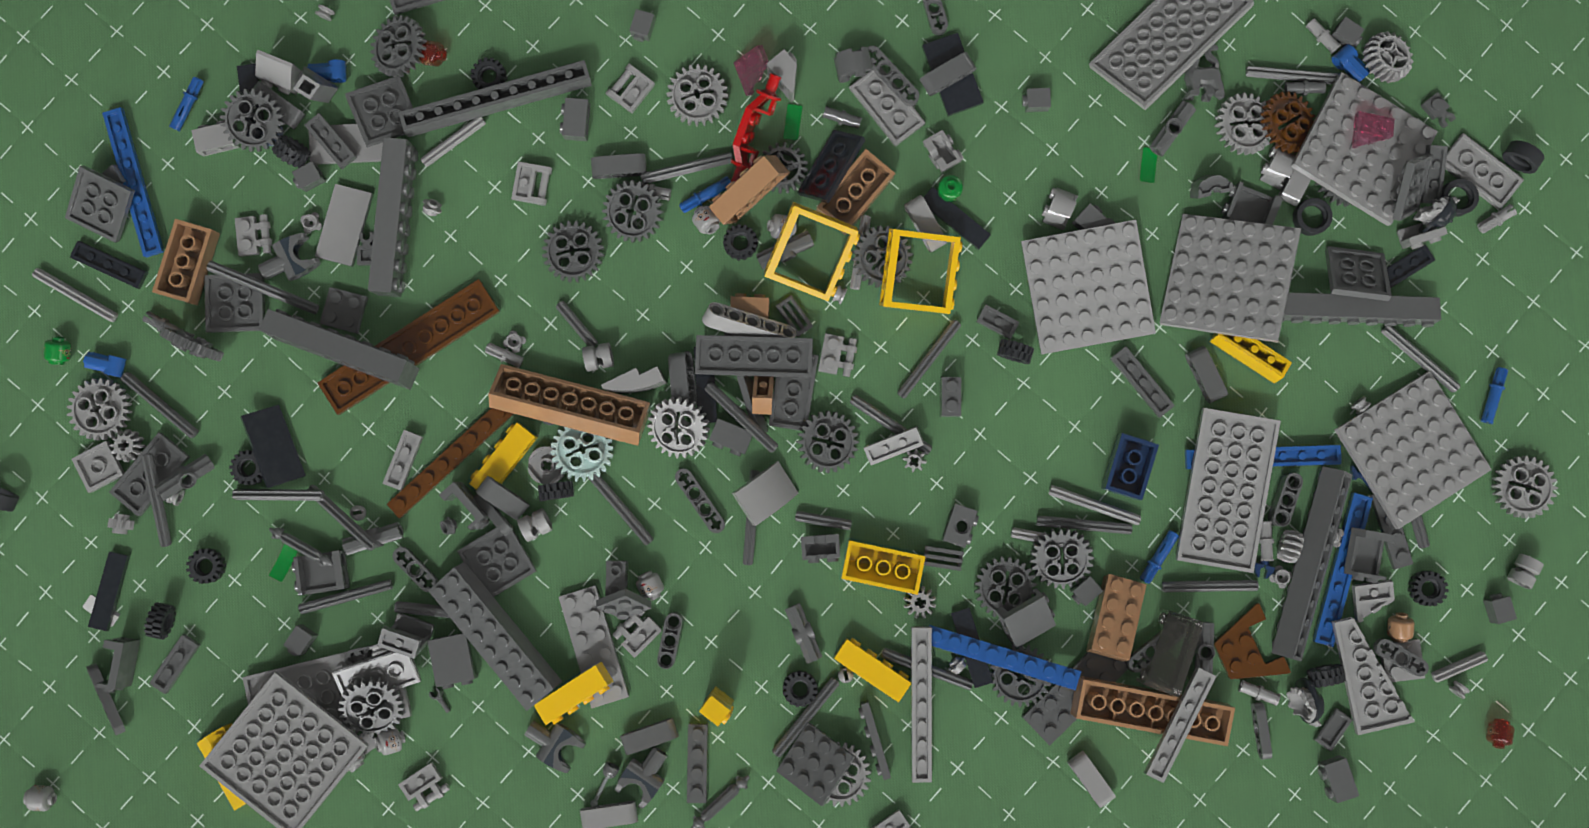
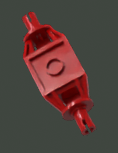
(749, 119)

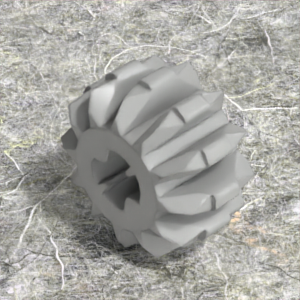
(120, 448)
(1290, 546)
(916, 608)

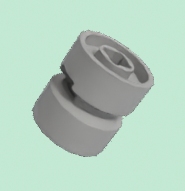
(598, 356)
(536, 524)
(1525, 571)

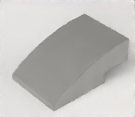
(635, 381)
(765, 493)

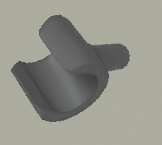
(439, 698)

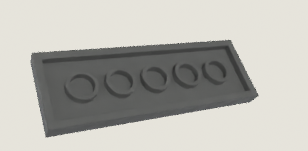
(753, 356)
(1052, 713)

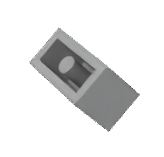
(212, 140)

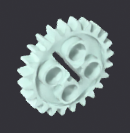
(588, 466)

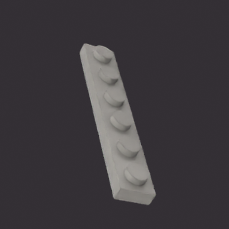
(1180, 724)

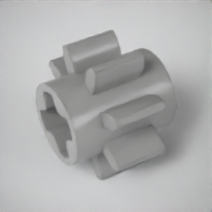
(914, 465)
(120, 524)

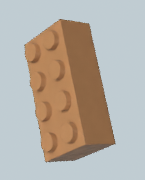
(748, 189)
(858, 189)
(185, 262)
(1116, 617)

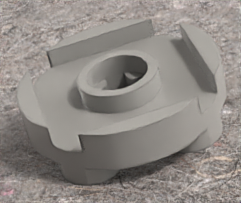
(536, 463)

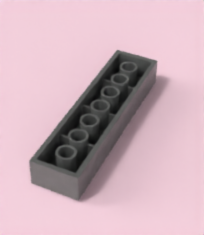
(392, 217)
(339, 348)
(495, 635)

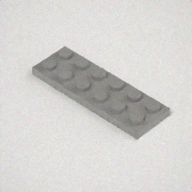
(593, 641)

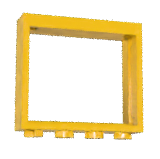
(784, 235)
(890, 269)

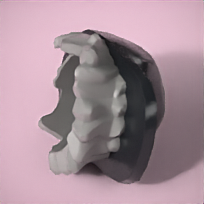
(1438, 214)
(1306, 701)

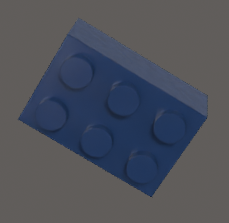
(1129, 466)

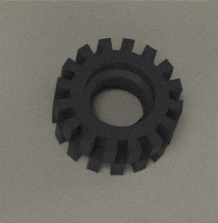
(485, 65)
(291, 151)
(740, 231)
(1015, 351)
(237, 468)
(555, 491)
(194, 566)
(1416, 588)
(160, 621)
(1326, 675)
(800, 700)

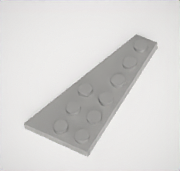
(1368, 688)

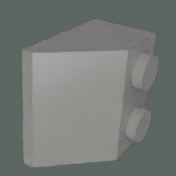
(785, 66)
(276, 72)

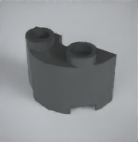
(852, 62)
(1206, 184)
(820, 547)

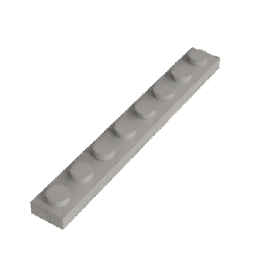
(921, 703)

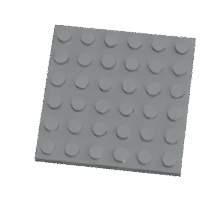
(1369, 173)
(1230, 277)
(1088, 287)
(1412, 450)
(284, 754)

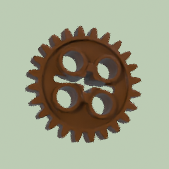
(1278, 111)

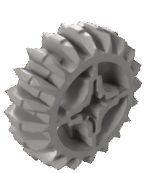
(1392, 54)

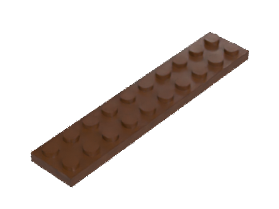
(416, 341)

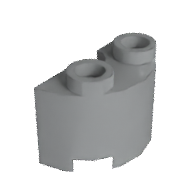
(941, 151)
(1278, 168)
(1060, 208)

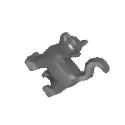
(1206, 78)

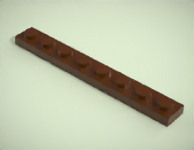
(448, 461)

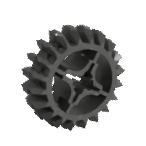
(785, 184)

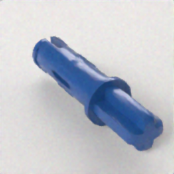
(186, 103)
(704, 195)
(1494, 395)
(1159, 557)

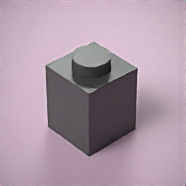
(642, 25)
(1347, 32)
(1037, 100)
(308, 176)
(1085, 591)
(1499, 608)
(300, 640)

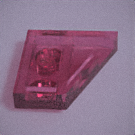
(751, 67)
(1371, 129)

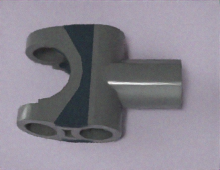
(288, 259)
(552, 743)
(644, 775)

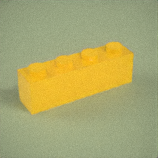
(1254, 355)
(506, 455)
(872, 669)
(573, 693)
(717, 707)

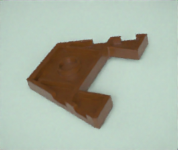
(1239, 651)

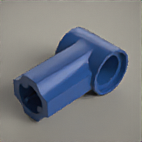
(1348, 60)
(332, 71)
(108, 364)

